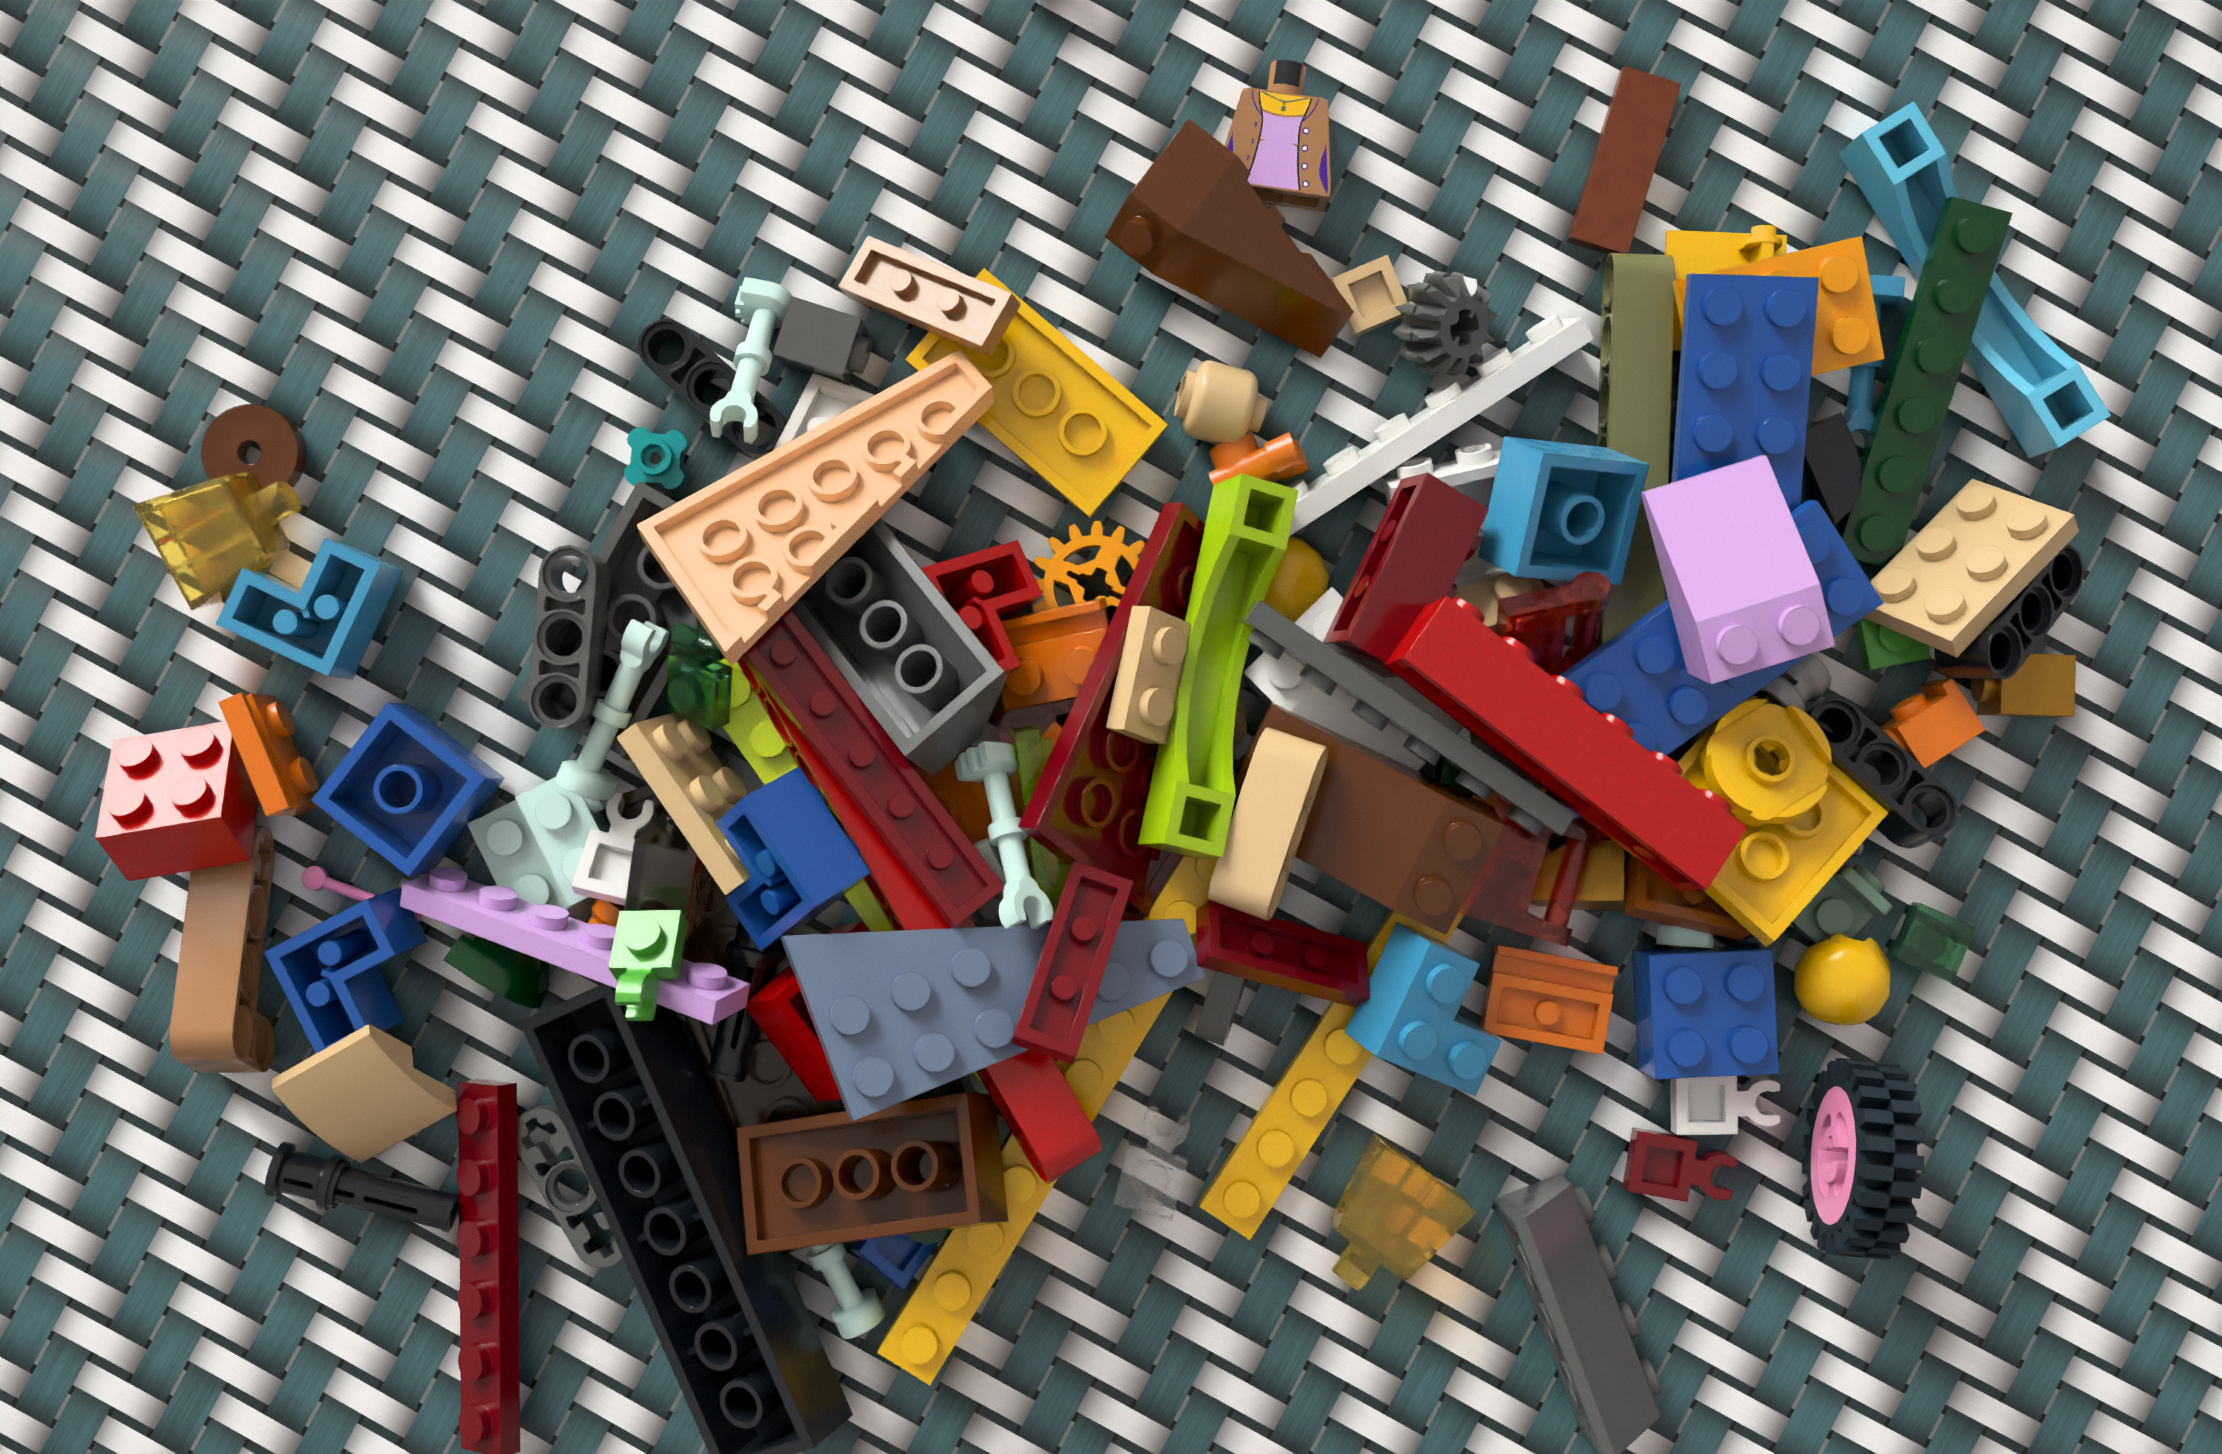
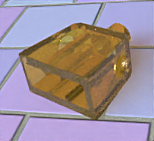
(217, 530)
(1393, 1215)

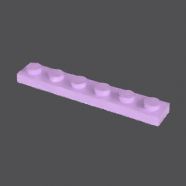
(554, 937)

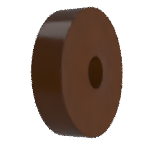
(249, 424)

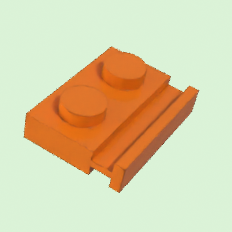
(1053, 652)
(265, 744)
(1548, 998)

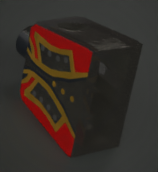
(667, 874)

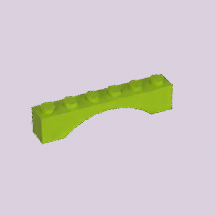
(1193, 773)

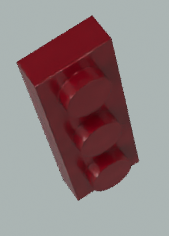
(1282, 954)
(1072, 963)

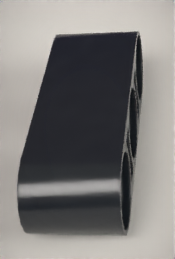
(694, 371)
(2021, 625)
(1901, 776)

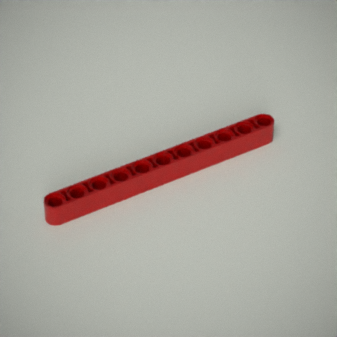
(1025, 1086)

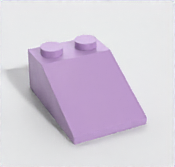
(1736, 571)

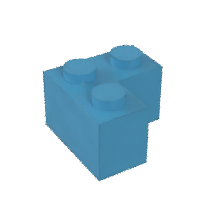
(323, 622)
(1415, 1011)

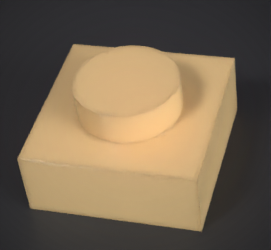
(1372, 294)

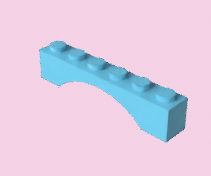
(2022, 369)

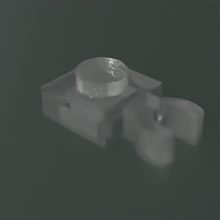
(1151, 1173)

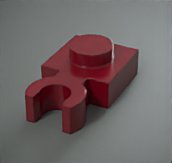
(1668, 1166)

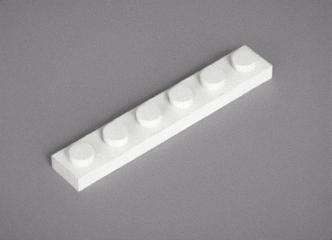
(1446, 410)

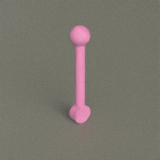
(318, 878)

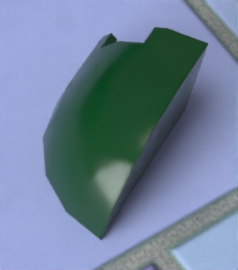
(501, 969)

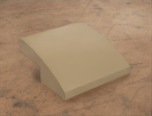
(363, 1094)

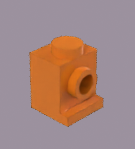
(1933, 724)

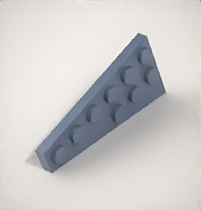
(945, 1002)

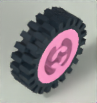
(1862, 1159)

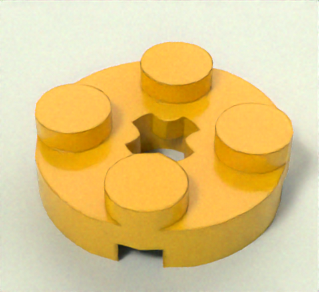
(1755, 794)

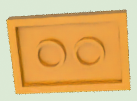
(1845, 309)

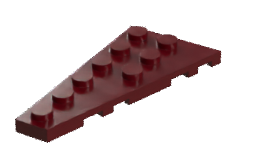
(1096, 778)

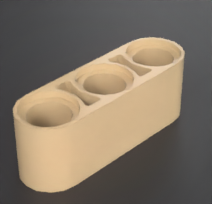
(1268, 823)

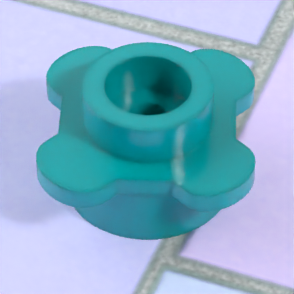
(668, 470)

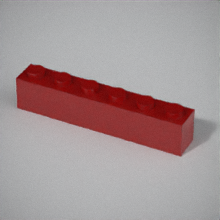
(1566, 744)

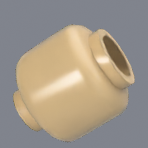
(1219, 403)

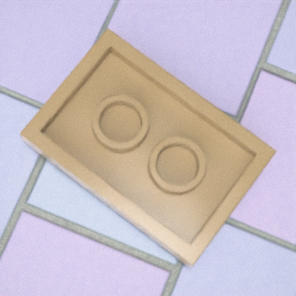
(1968, 565)
(691, 786)

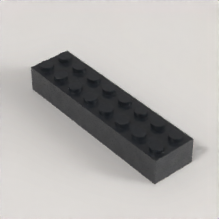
(678, 1219)

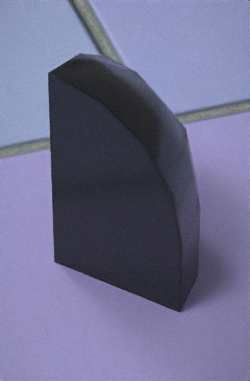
(1831, 467)

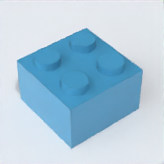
(1562, 510)

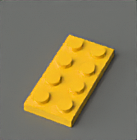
(1055, 407)

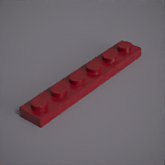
(872, 770)
(488, 1266)

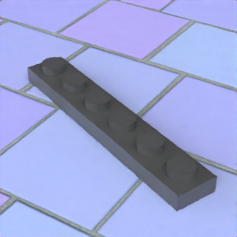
(1427, 736)

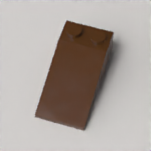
(1388, 826)
(873, 1177)

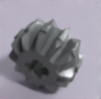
(1445, 323)

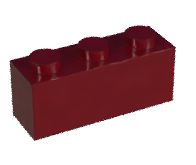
(1407, 565)

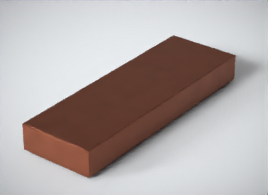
(1623, 161)

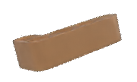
(221, 965)

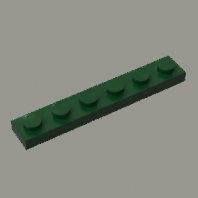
(1923, 377)

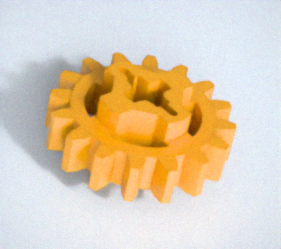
(1105, 563)

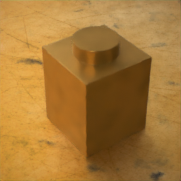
(2038, 689)

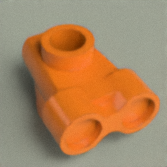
(1275, 461)

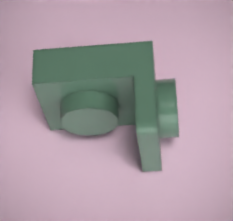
(1842, 905)

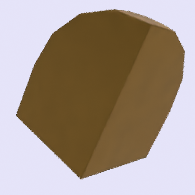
(1602, 881)

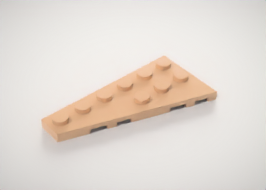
(783, 520)

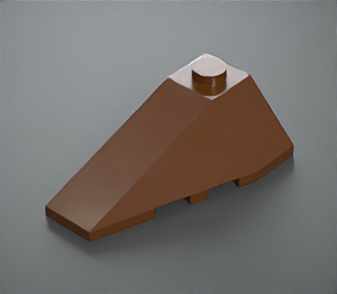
(1215, 237)

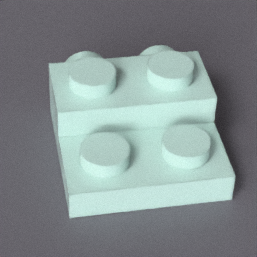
(539, 842)

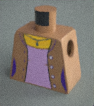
(1284, 140)

